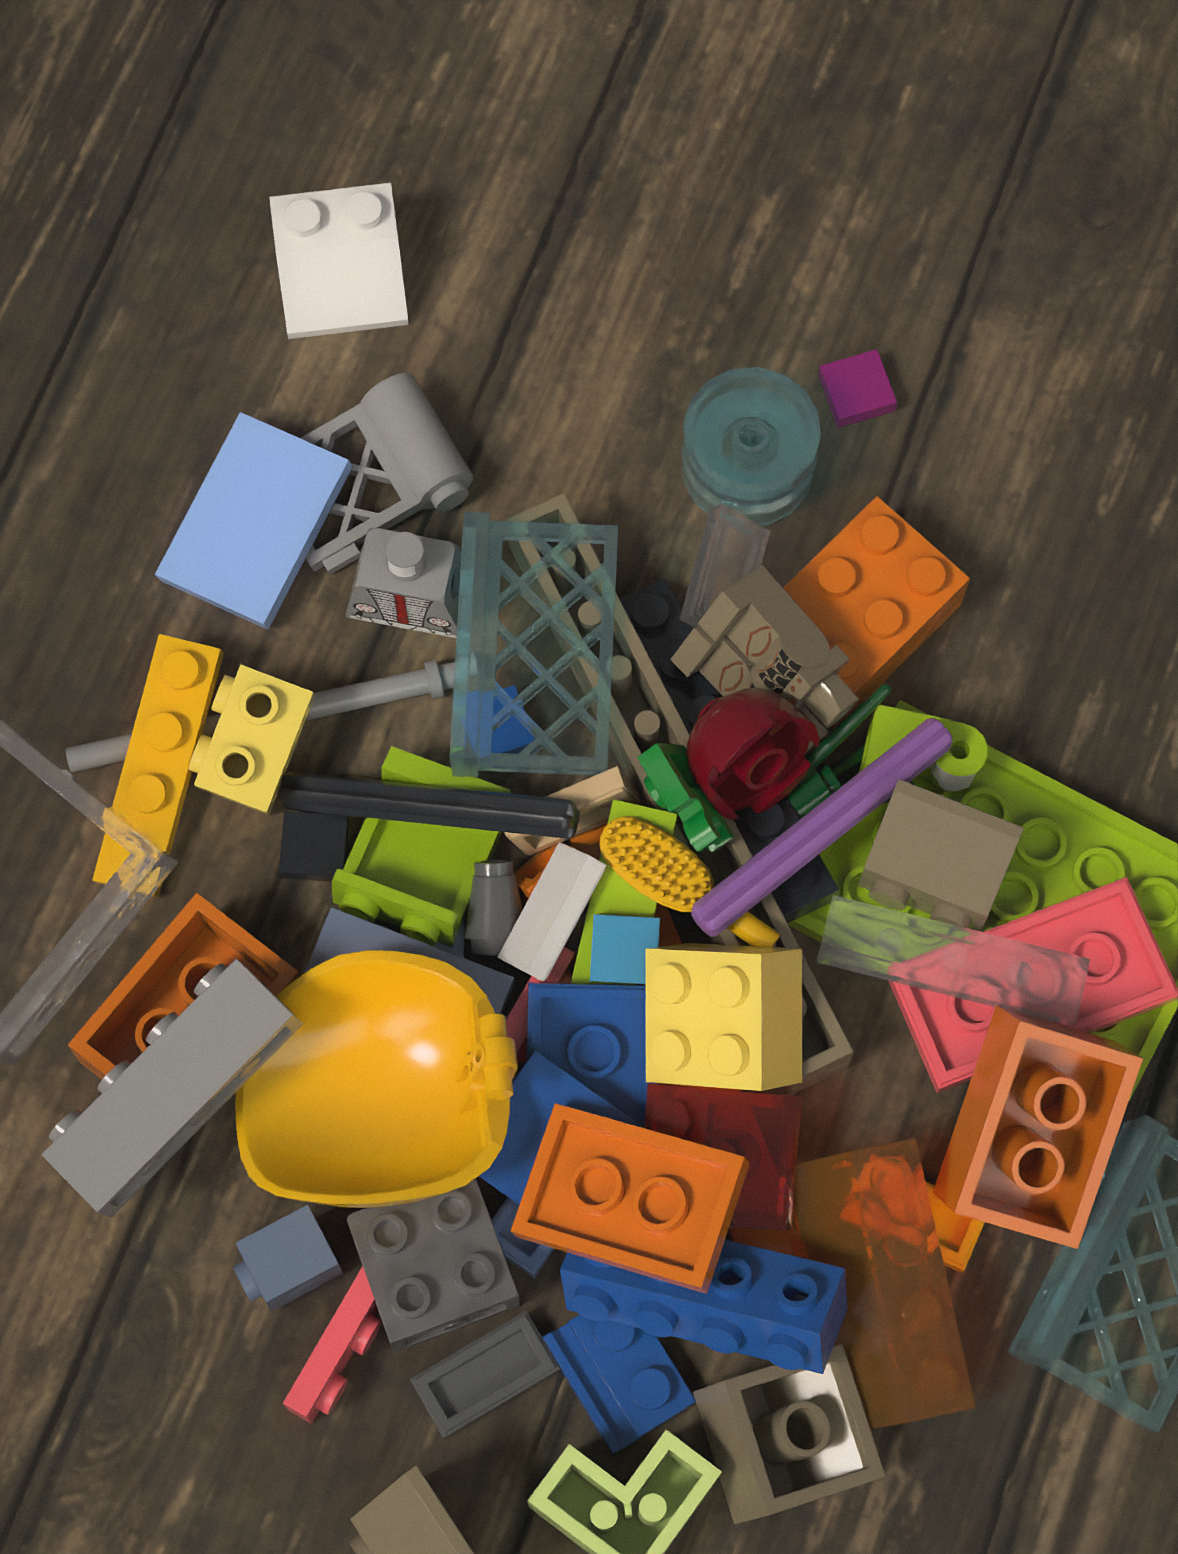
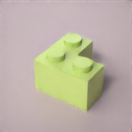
(629, 1518)

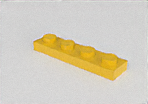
(162, 746)

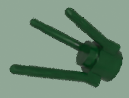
(822, 780)

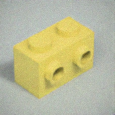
(252, 738)

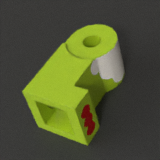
(953, 770)

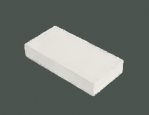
(552, 911)

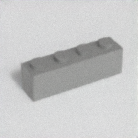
(171, 1088)

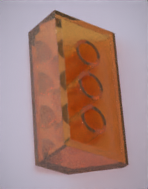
(900, 1325)

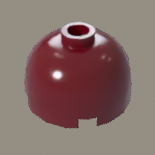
(749, 750)

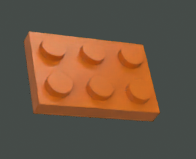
(630, 1198)

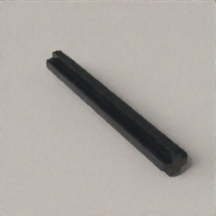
(430, 804)

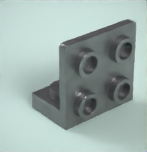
(433, 1265)

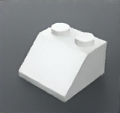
(339, 260)

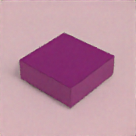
(857, 388)

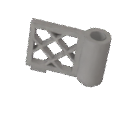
(414, 456)

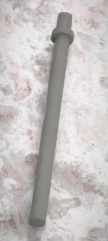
(431, 680)

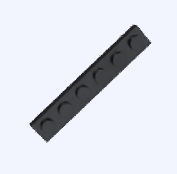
(658, 624)

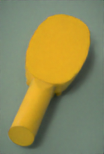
(669, 872)

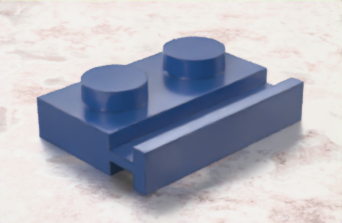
(619, 1378)

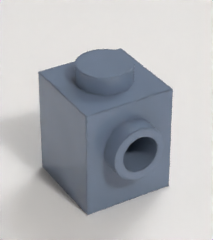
(285, 1260)

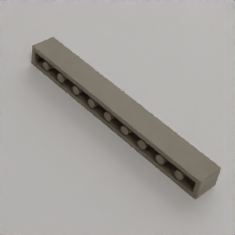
(646, 716)

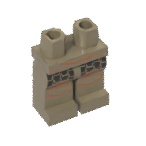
(767, 642)

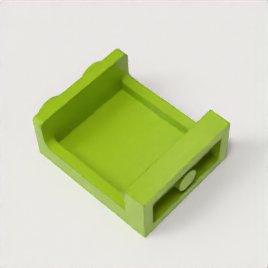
(415, 871)

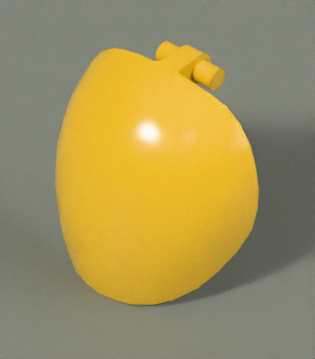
(383, 1088)

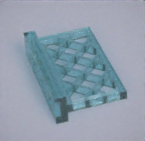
(478, 640)
(1077, 1272)

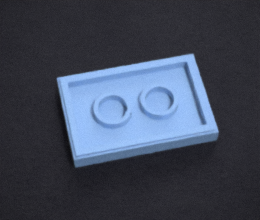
(254, 520)

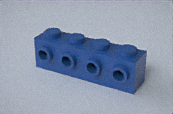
(754, 1306)

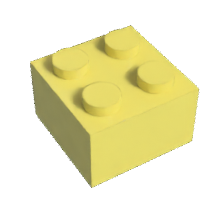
(724, 1016)

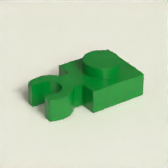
(674, 789)

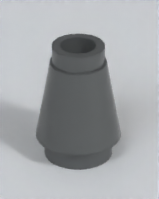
(492, 906)

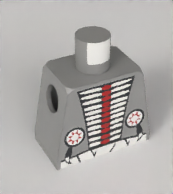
(407, 582)

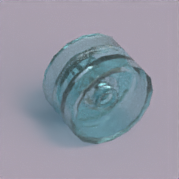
(750, 444)

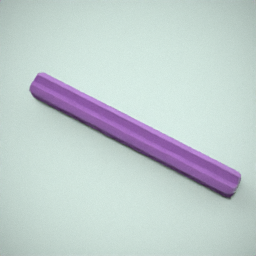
(820, 827)

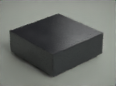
(313, 845)

